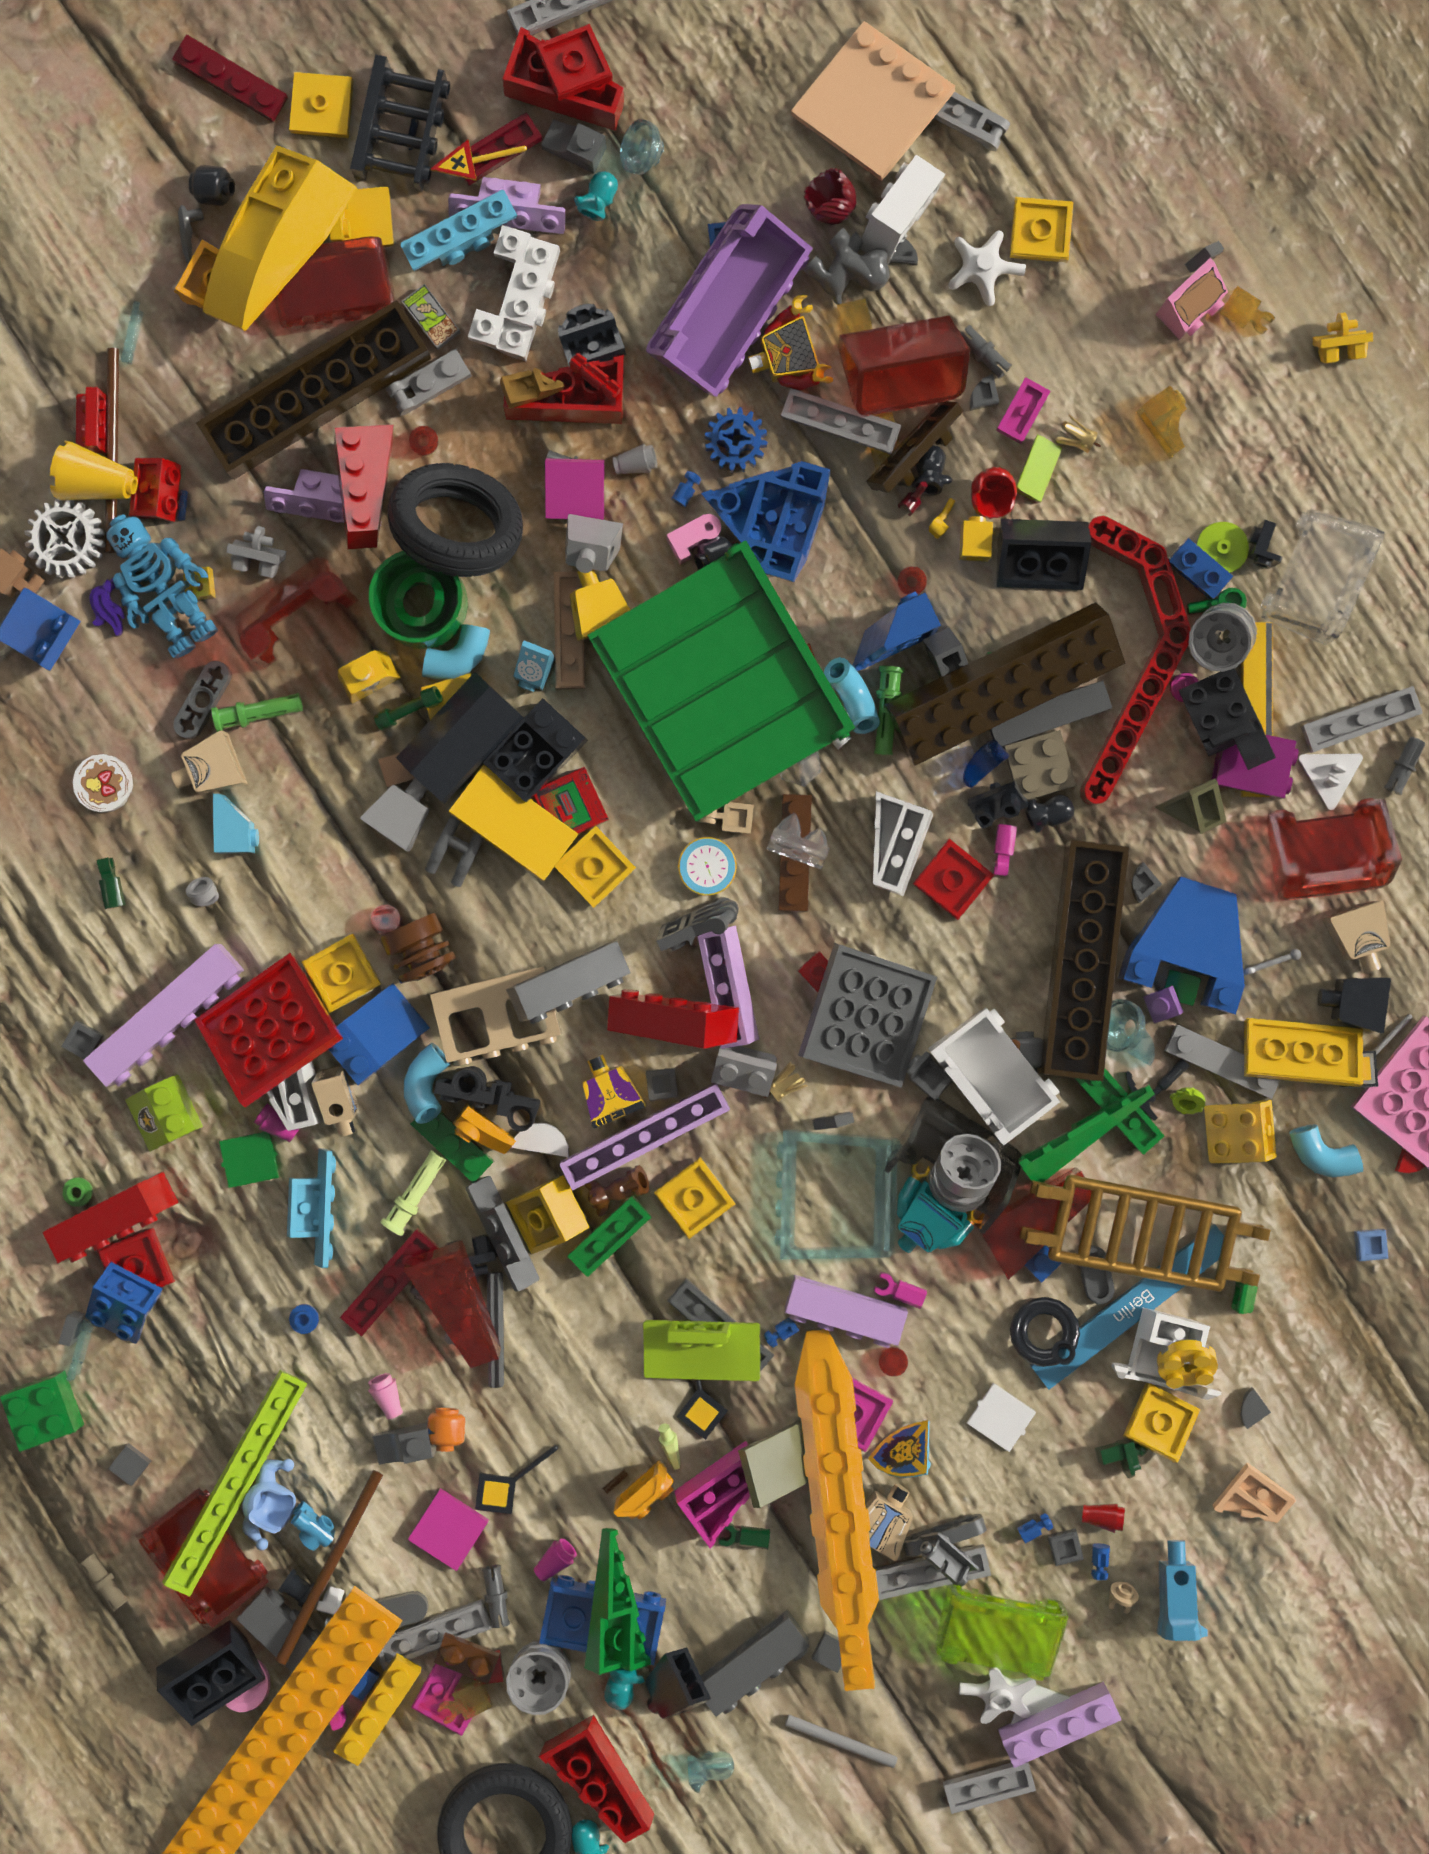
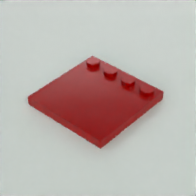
(268, 1030)

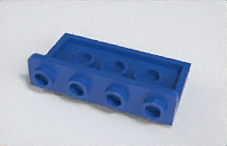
(570, 1609)

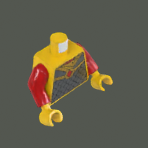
(789, 350)

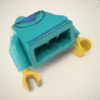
(926, 1220)

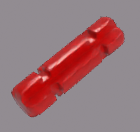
(595, 376)

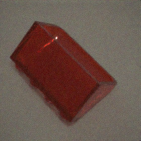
(337, 283)
(904, 365)

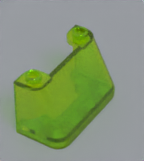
(1000, 1632)

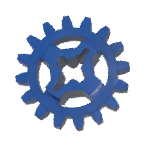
(746, 442)

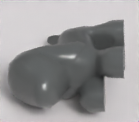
(867, 270)

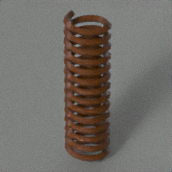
(616, 1482)

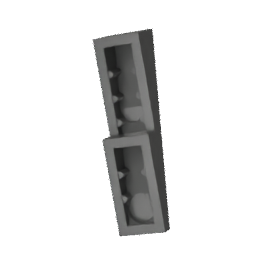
(1054, 713)

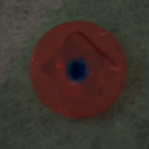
(385, 919)

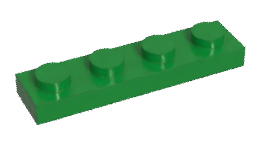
(1137, 1125)

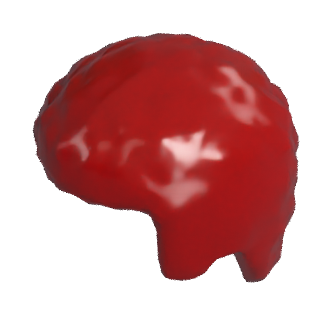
(993, 493)

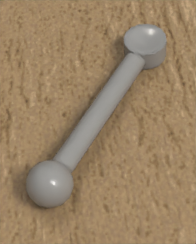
(1295, 954)

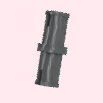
(985, 352)
(495, 1596)

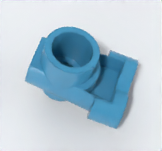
(314, 1529)

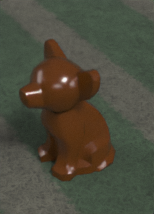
(634, 1183)

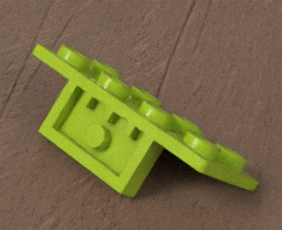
(701, 1350)

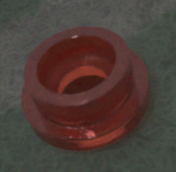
(417, 434)
(912, 572)

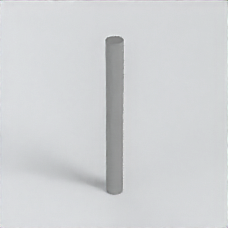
(841, 1741)

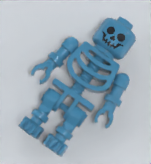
(133, 541)

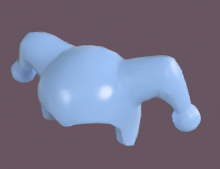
(267, 1503)

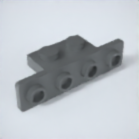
(502, 1233)

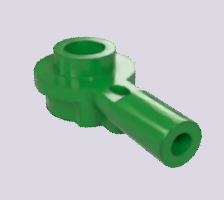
(1229, 595)

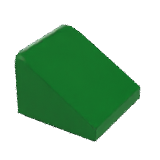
(1185, 986)
(1244, 1298)

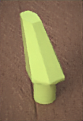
(669, 1443)

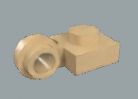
(735, 817)

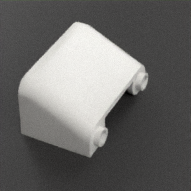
(994, 1075)

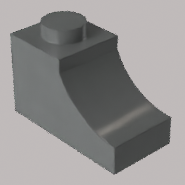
(575, 144)
(945, 652)
(404, 1444)

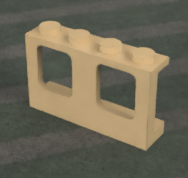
(491, 999)

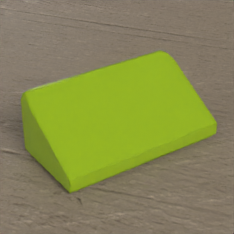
(1038, 468)

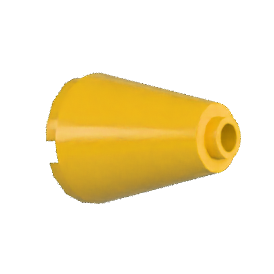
(89, 476)

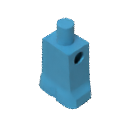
(1178, 1597)

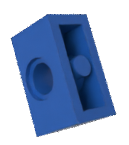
(1199, 569)

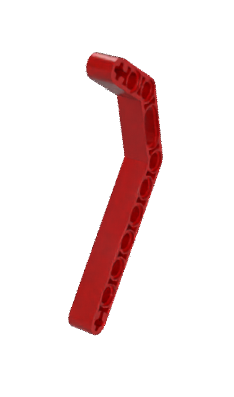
(1150, 671)

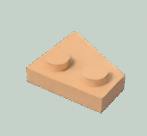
(1255, 1496)

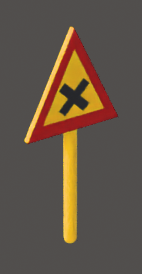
(461, 163)

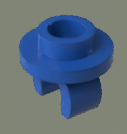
(304, 1319)

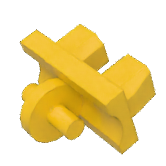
(1355, 340)

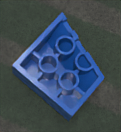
(897, 630)

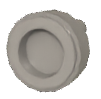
(202, 892)

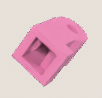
(692, 535)

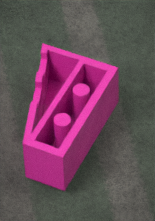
(714, 1495)

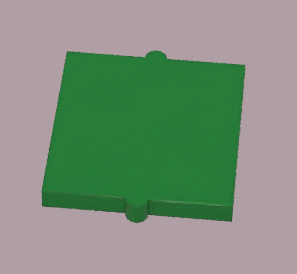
(249, 1159)

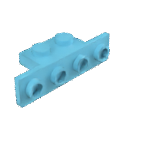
(460, 233)
(311, 1205)

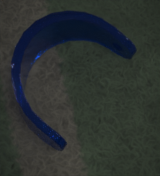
(983, 762)

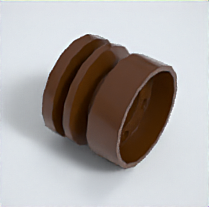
(418, 948)

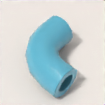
(461, 658)
(854, 694)
(419, 1083)
(1321, 1158)

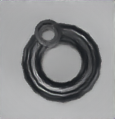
(1040, 1356)

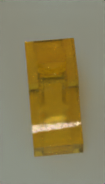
(1162, 419)

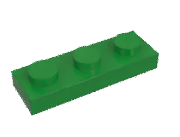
(463, 1155)
(609, 1236)

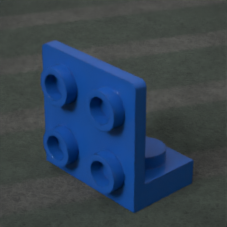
(37, 628)
(121, 1302)

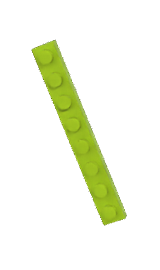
(234, 1483)

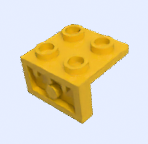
(366, 216)
(1240, 1132)

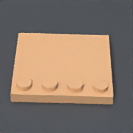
(873, 100)

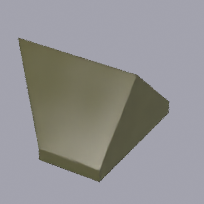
(1197, 807)

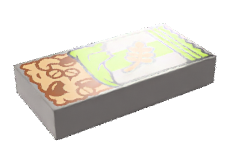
(431, 316)

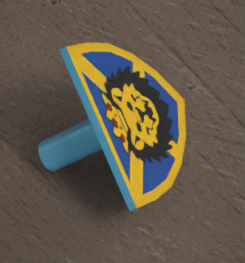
(904, 1452)

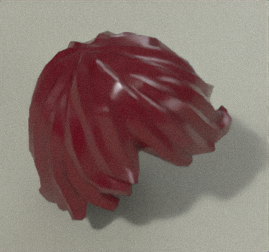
(830, 197)

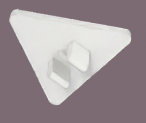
(1330, 774)

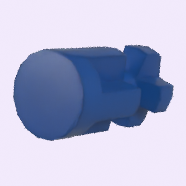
(685, 491)
(783, 1330)
(1033, 1529)
(1100, 1559)

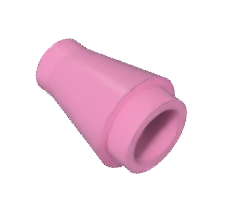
(385, 1393)

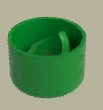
(387, 597)

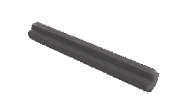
(496, 1313)

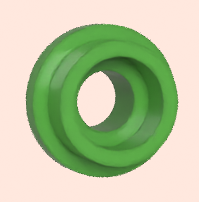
(83, 1185)

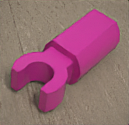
(1004, 848)
(902, 1291)

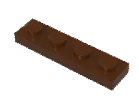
(795, 874)

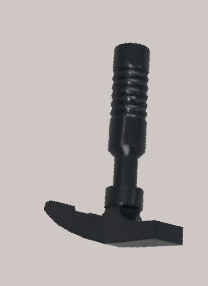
(1162, 1085)

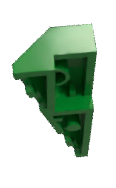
(1055, 1154)
(614, 1628)

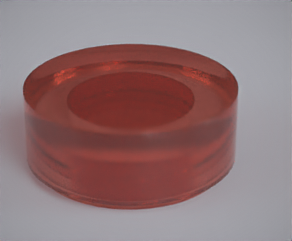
(893, 1361)

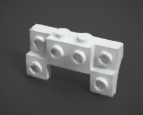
(525, 296)

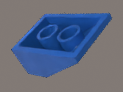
(377, 1033)

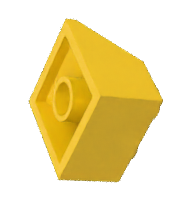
(547, 1215)

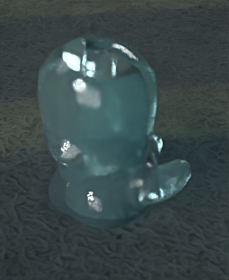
(711, 1766)

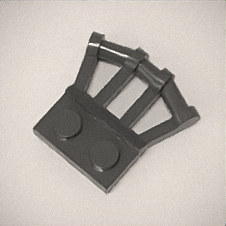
(711, 917)

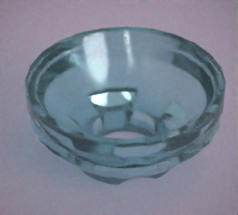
(641, 147)
(1121, 1012)

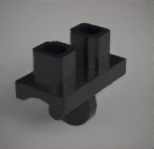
(996, 803)
(482, 1253)

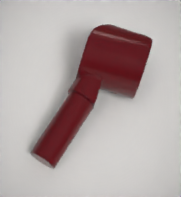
(912, 500)

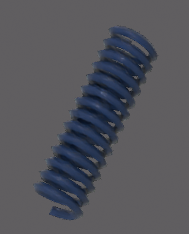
(413, 128)
(182, 513)

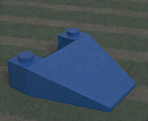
(1195, 931)

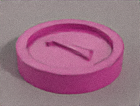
(1179, 682)

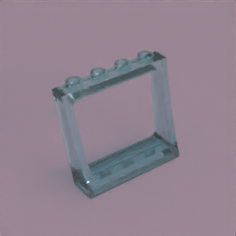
(884, 1197)

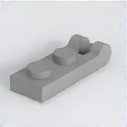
(970, 118)
(429, 382)

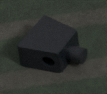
(1358, 1002)
(675, 1685)

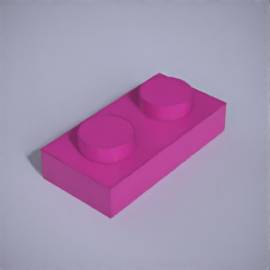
(1023, 410)

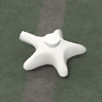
(984, 266)
(1000, 1694)

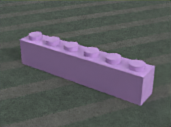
(164, 1015)
(644, 1136)

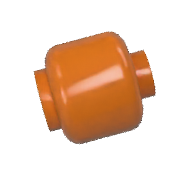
(446, 1429)

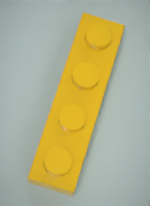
(377, 1709)

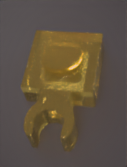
(1242, 308)
(469, 1701)

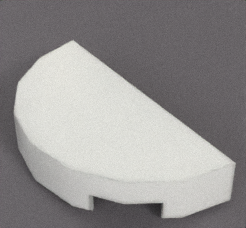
(542, 1139)

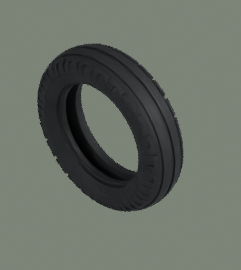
(444, 554)
(505, 1779)

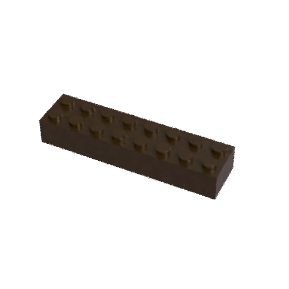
(314, 390)
(1006, 683)
(1084, 960)

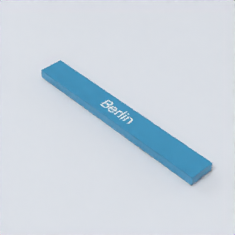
(1127, 1310)

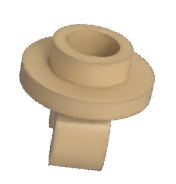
(1123, 1594)

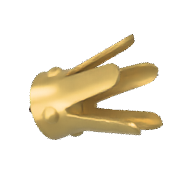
(1086, 436)
(782, 1085)

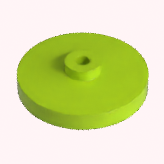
(1225, 544)

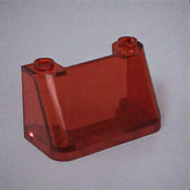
(256, 621)
(1333, 851)
(229, 1574)

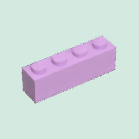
(728, 980)
(845, 1310)
(1059, 1725)

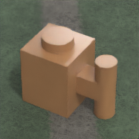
(14, 574)

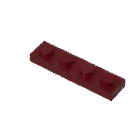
(230, 78)
(385, 1284)

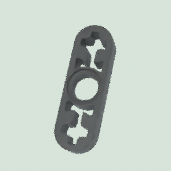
(198, 722)
(955, 1530)

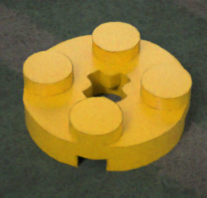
(1199, 1371)

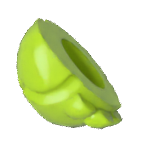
(1188, 1100)

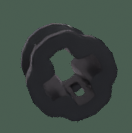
(296, 1587)

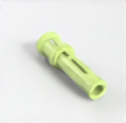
(406, 1205)

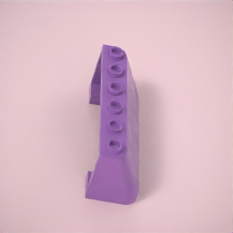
(729, 298)

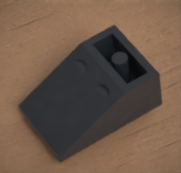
(535, 750)

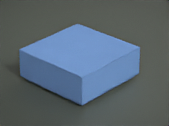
(1371, 1244)

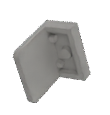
(745, 1069)

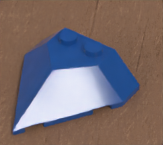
(775, 514)

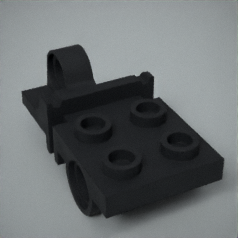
(1226, 718)
(483, 1096)

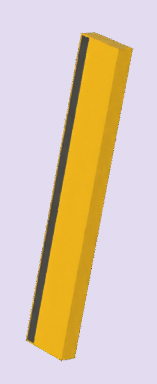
(1258, 680)

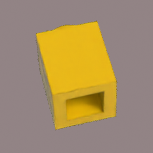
(976, 539)

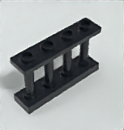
(377, 104)

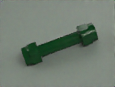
(428, 698)

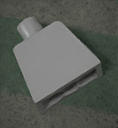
(591, 543)
(399, 814)

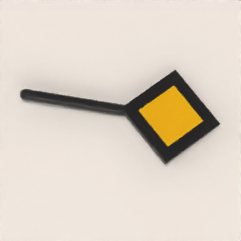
(702, 1412)
(497, 1492)

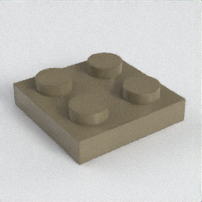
(1040, 765)

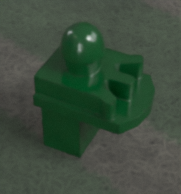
(1122, 1450)

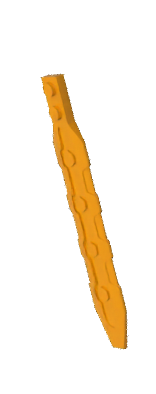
(837, 1502)

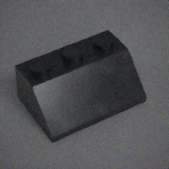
(1042, 554)
(209, 1673)

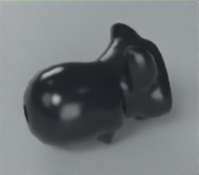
(930, 471)
(1052, 812)

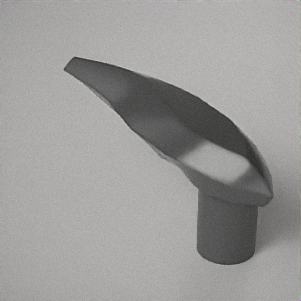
(185, 217)

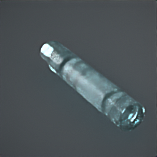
(132, 334)
(80, 1350)

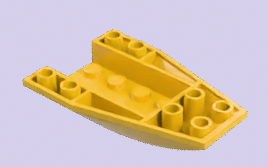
(274, 234)

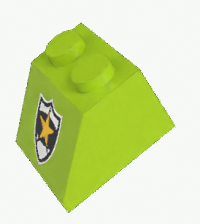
(163, 1112)

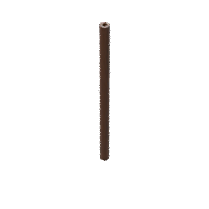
(111, 431)
(329, 1567)

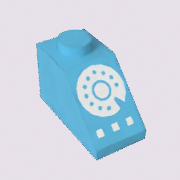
(533, 666)
(232, 828)

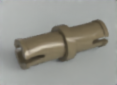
(103, 1582)

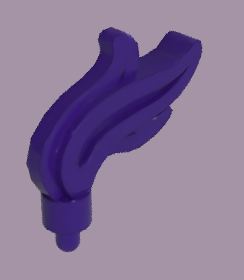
(106, 609)

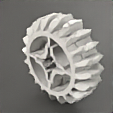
(56, 547)

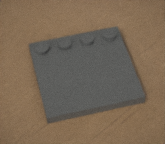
(867, 1015)

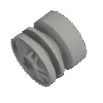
(1221, 654)
(964, 1172)
(538, 1694)

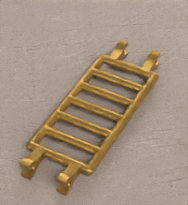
(1137, 1268)

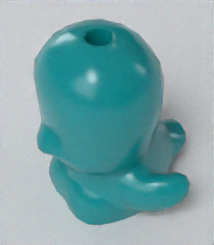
(600, 194)
(619, 1688)
(586, 1838)

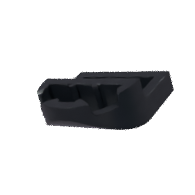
(591, 334)

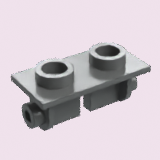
(939, 1550)

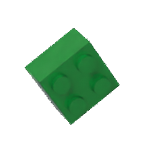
(42, 1411)

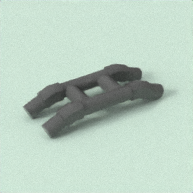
(448, 839)

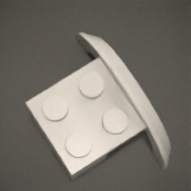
(1153, 1335)

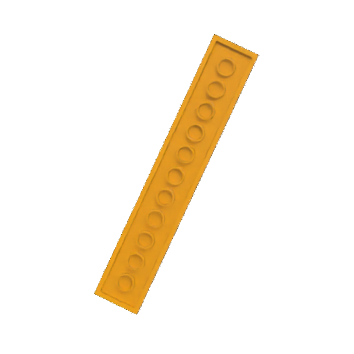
(287, 1728)

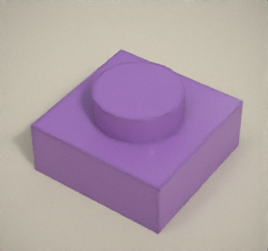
(1163, 1004)

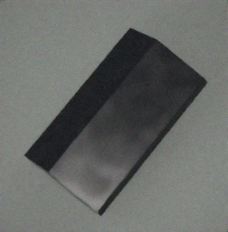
(459, 737)

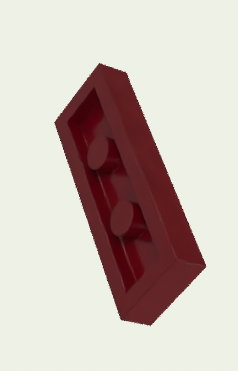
(514, 134)

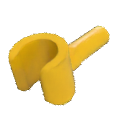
(938, 527)

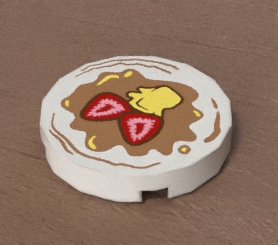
(102, 783)

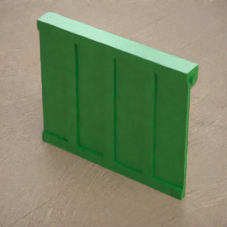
(721, 681)

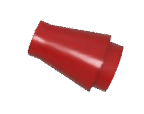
(1104, 1516)

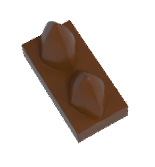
(466, 1658)

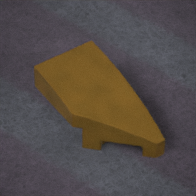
(528, 387)

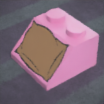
(1193, 300)

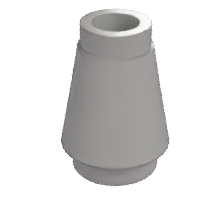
(637, 460)

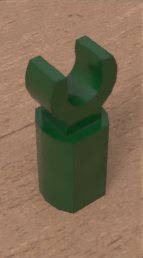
(110, 884)
(747, 1537)

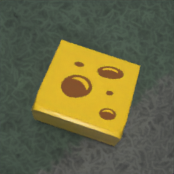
(206, 589)

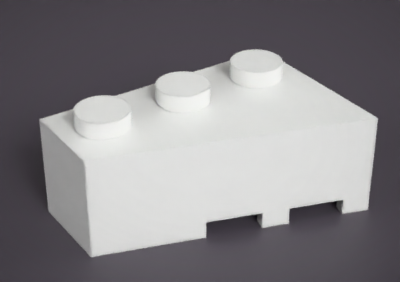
(901, 206)
(898, 840)
(296, 1100)

